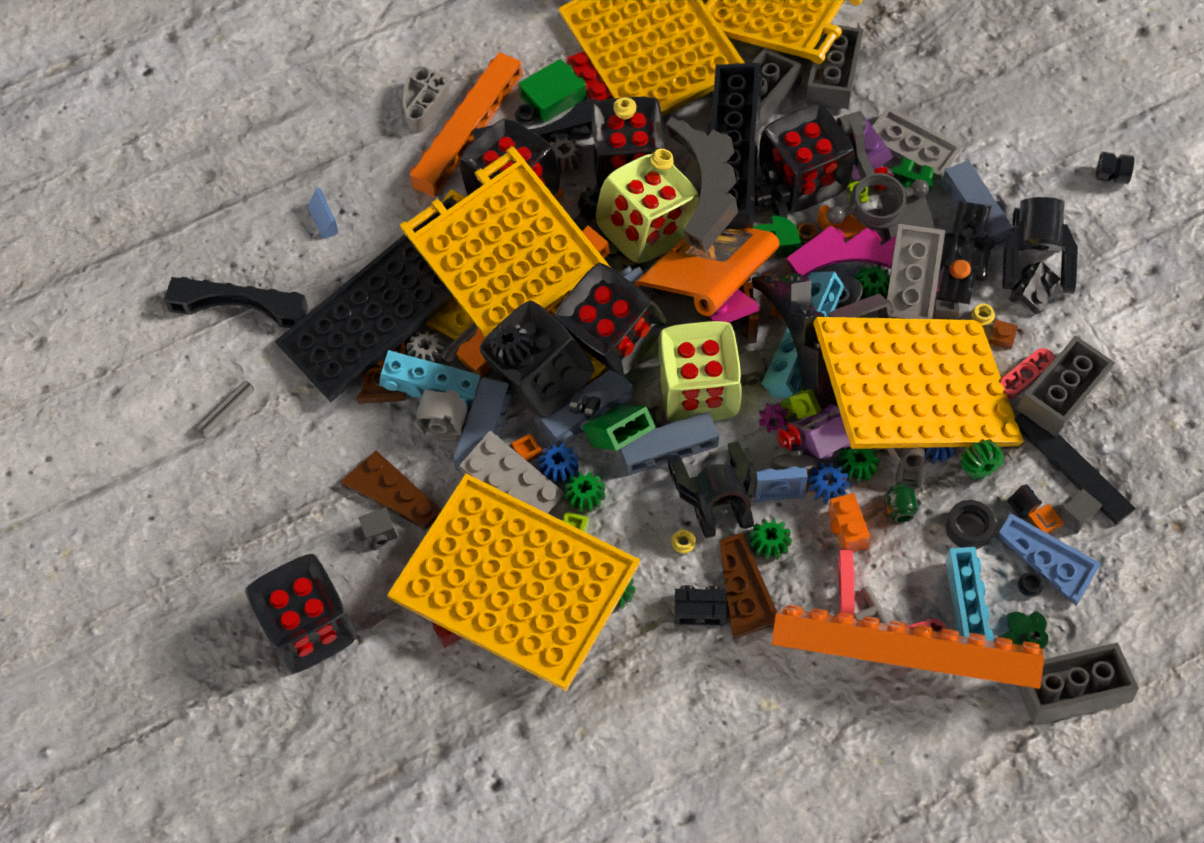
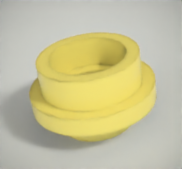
(624, 108)
(662, 159)
(983, 309)
(683, 534)

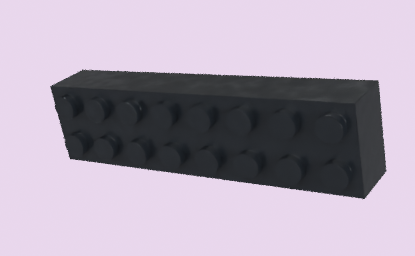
(738, 115)

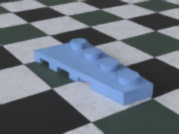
(1054, 560)

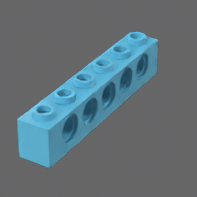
(784, 371)

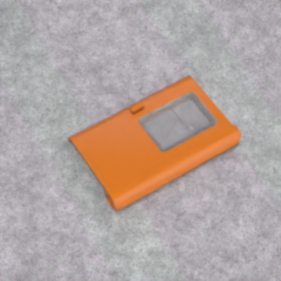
(714, 273)

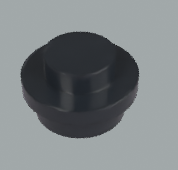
(525, 114)
(1030, 584)

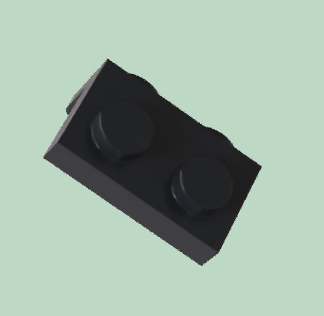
(1035, 286)

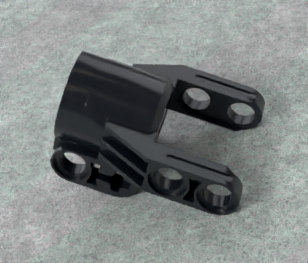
(1040, 227)
(715, 487)

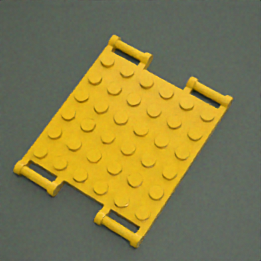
(780, 24)
(504, 244)

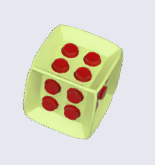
(645, 208)
(699, 370)

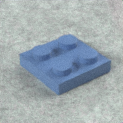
(780, 484)

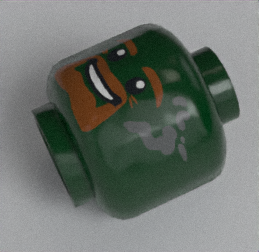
(900, 503)

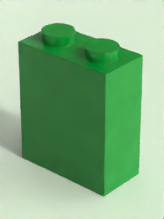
(552, 90)
(618, 427)

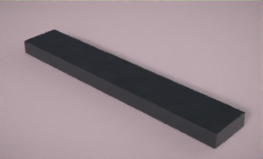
(1076, 469)

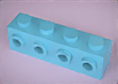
(417, 375)
(967, 592)

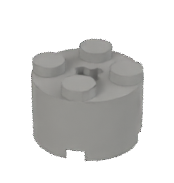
(441, 414)

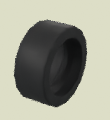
(978, 509)

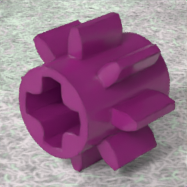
(773, 410)

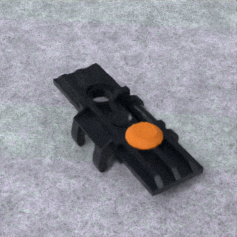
(958, 274)

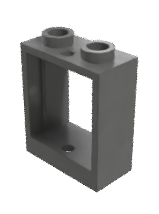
(865, 306)

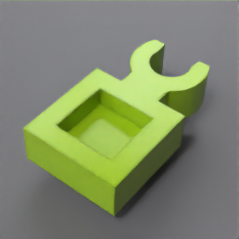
(802, 404)

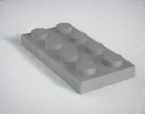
(916, 142)
(915, 271)
(509, 472)

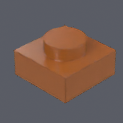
(1003, 334)

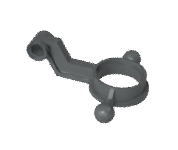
(854, 127)

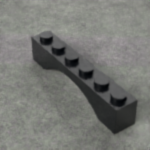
(572, 125)
(192, 296)

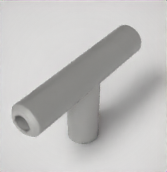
(875, 608)

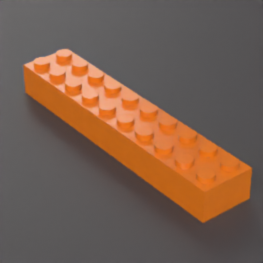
(909, 646)

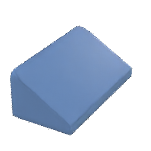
(322, 215)

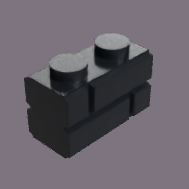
(700, 606)

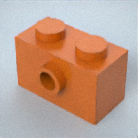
(848, 523)

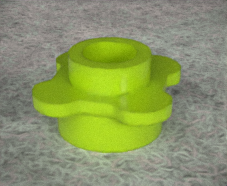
(863, 194)

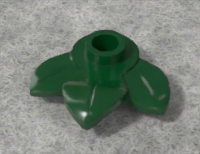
(1024, 628)

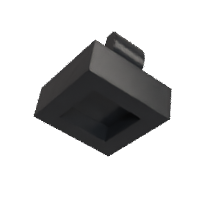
(1024, 501)

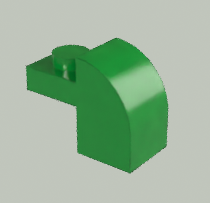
(786, 233)

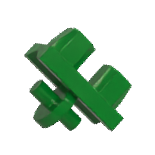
(905, 174)

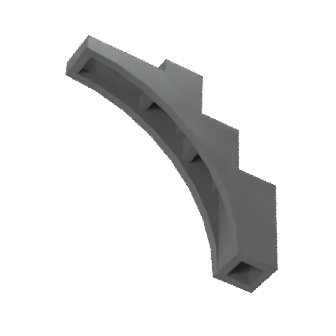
(716, 205)

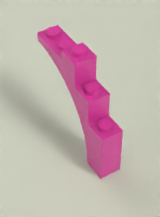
(831, 249)

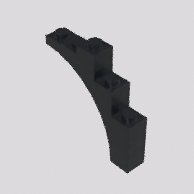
(793, 302)

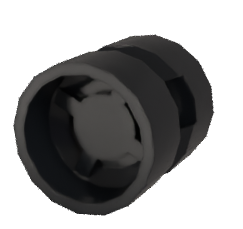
(1114, 167)

